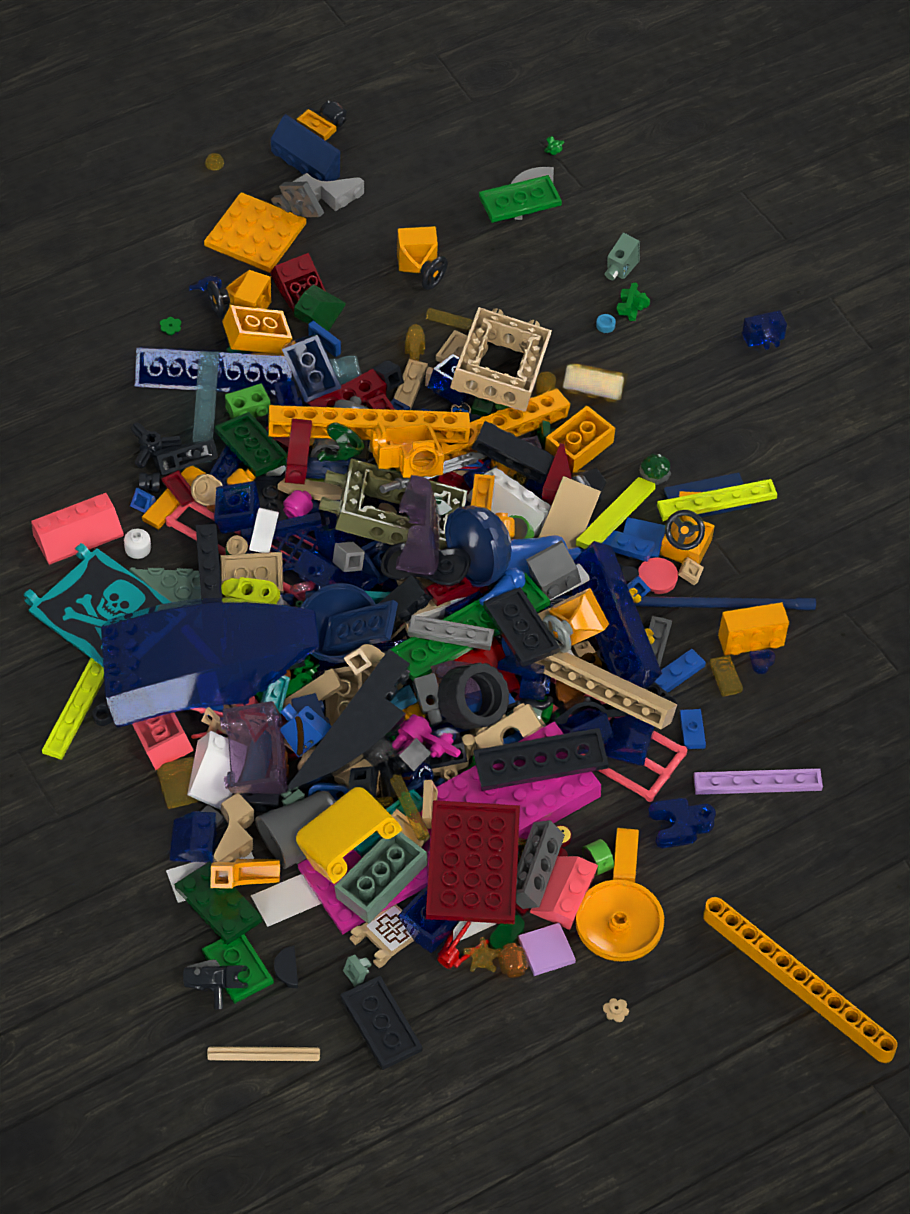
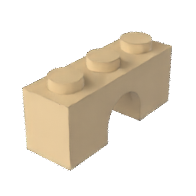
(523, 719)

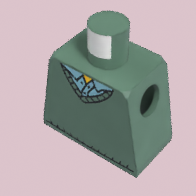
(623, 257)

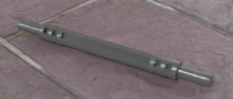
(449, 465)

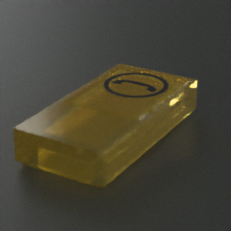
(726, 675)

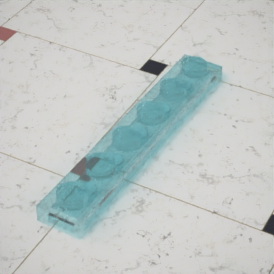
(206, 396)

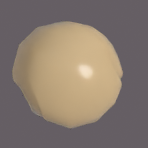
(204, 489)

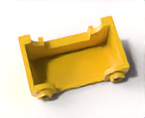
(342, 829)

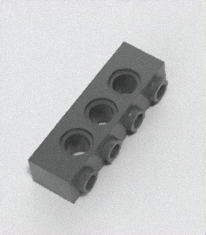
(537, 863)

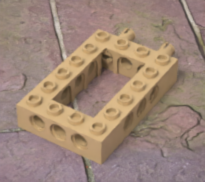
(524, 338)

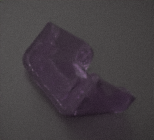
(422, 543)
(255, 749)

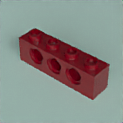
(364, 386)

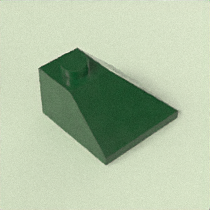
(318, 307)

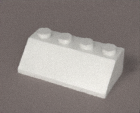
(516, 500)

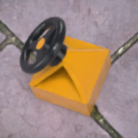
(418, 254)
(247, 290)
(686, 536)

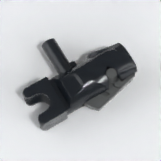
(214, 977)

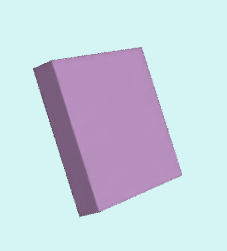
(546, 949)

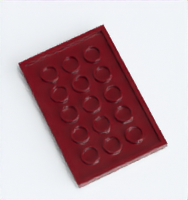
(473, 862)

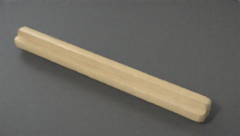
(264, 1053)

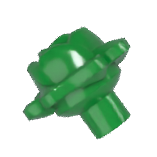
(554, 146)

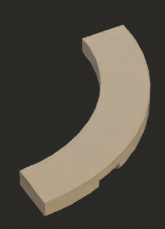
(314, 488)

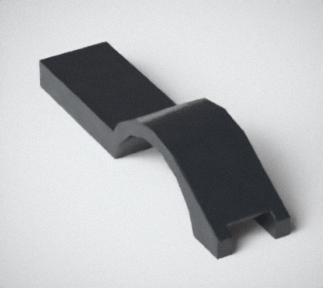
(561, 715)

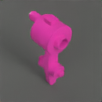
(419, 728)

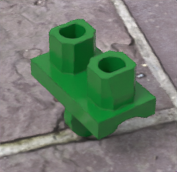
(634, 302)

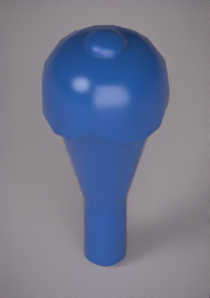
(512, 579)

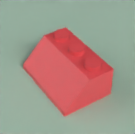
(566, 890)

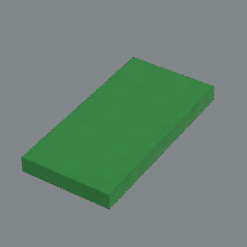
(520, 198)

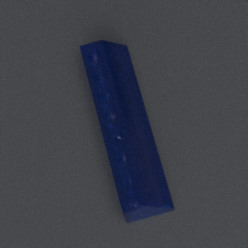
(236, 370)
(625, 639)

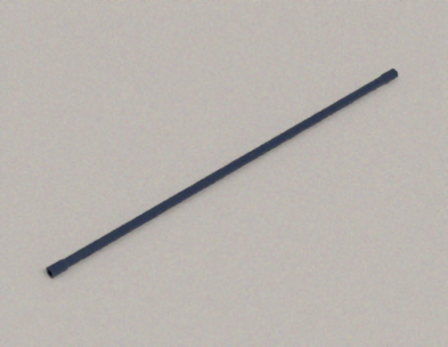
(707, 602)

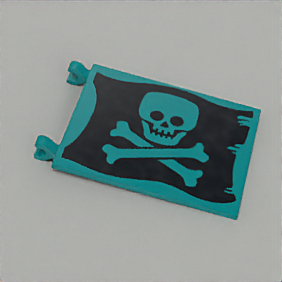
(90, 597)

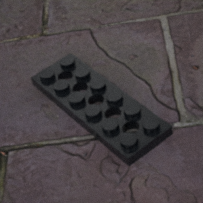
(535, 771)

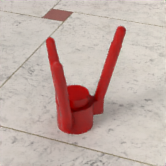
(449, 954)

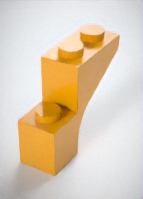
(244, 872)

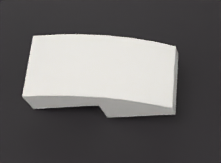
(264, 530)

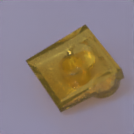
(175, 781)

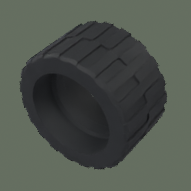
(494, 696)

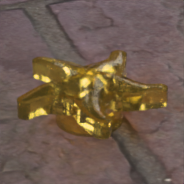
(482, 956)

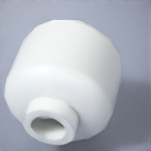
(137, 543)

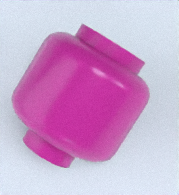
(298, 504)

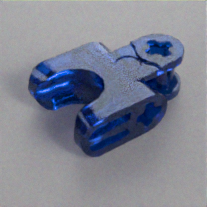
(686, 821)

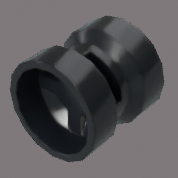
(144, 481)

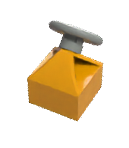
(576, 619)

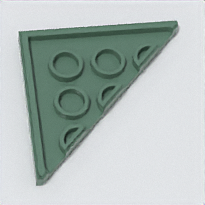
(172, 584)

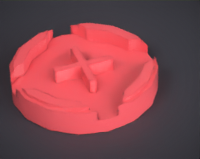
(659, 575)

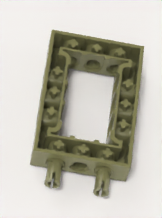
(373, 523)

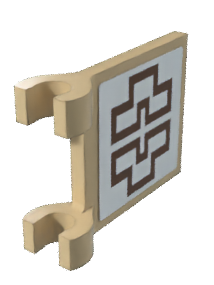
(386, 933)

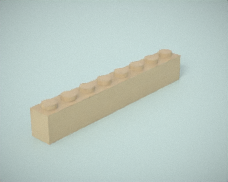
(609, 689)

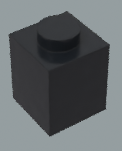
(390, 374)

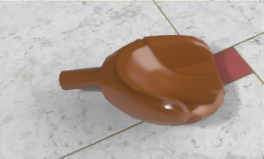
(565, 692)

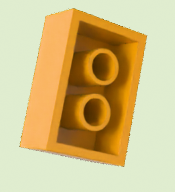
(256, 329)
(583, 437)
(753, 628)

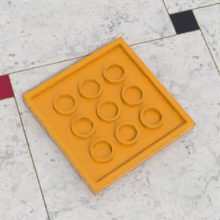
(255, 232)

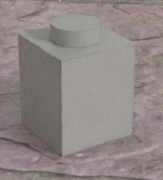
(348, 556)

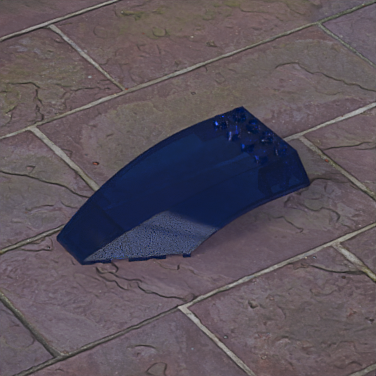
(200, 654)

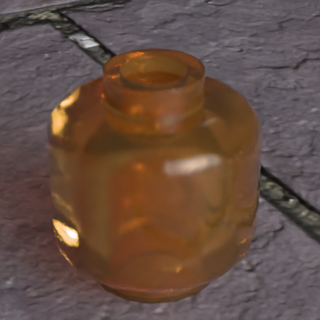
(513, 960)

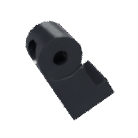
(262, 802)

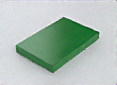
(240, 953)

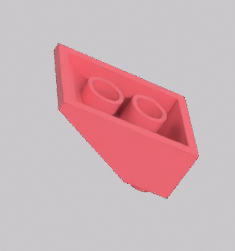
(163, 739)

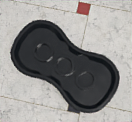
(451, 570)

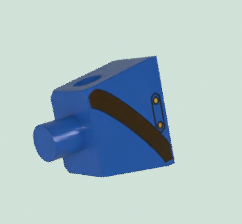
(303, 728)

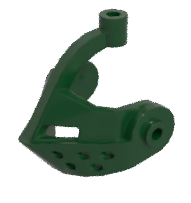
(342, 436)

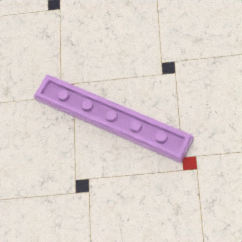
(757, 781)

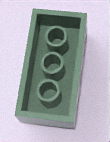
(381, 876)

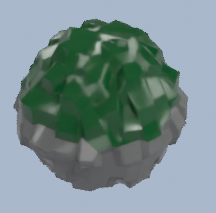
(655, 469)

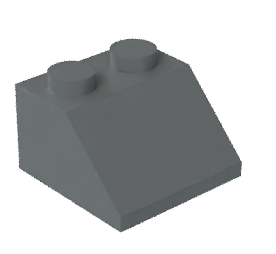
(553, 570)

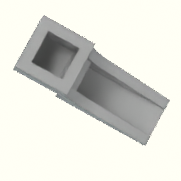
(337, 192)

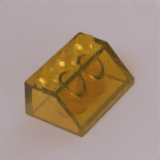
(594, 381)

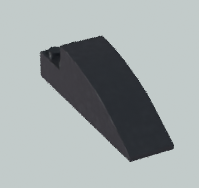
(360, 727)

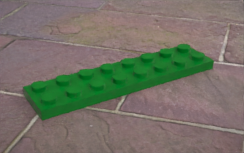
(425, 653)

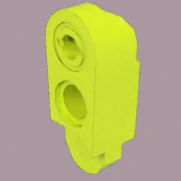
(240, 587)

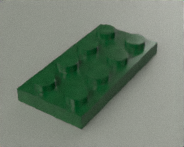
(252, 444)
(220, 908)

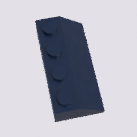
(305, 150)

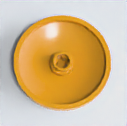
(620, 920)

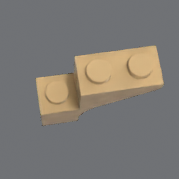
(236, 841)

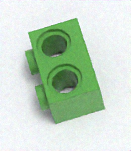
(248, 400)

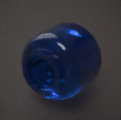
(423, 769)

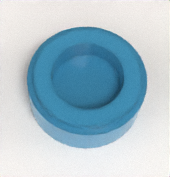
(605, 323)

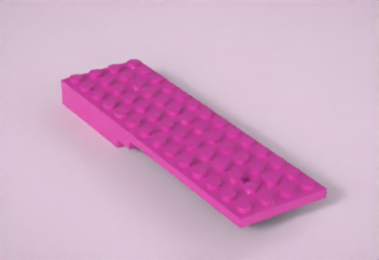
(537, 800)

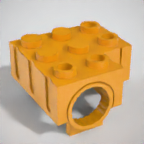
(407, 447)

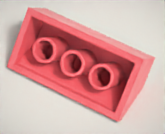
(87, 522)

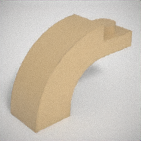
(365, 659)

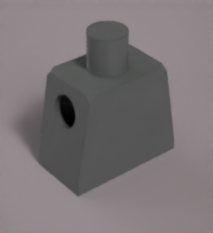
(427, 688)

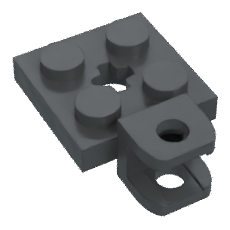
(299, 199)

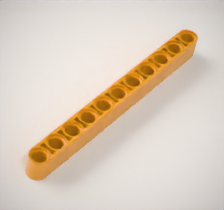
(804, 988)

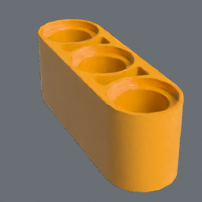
(625, 854)

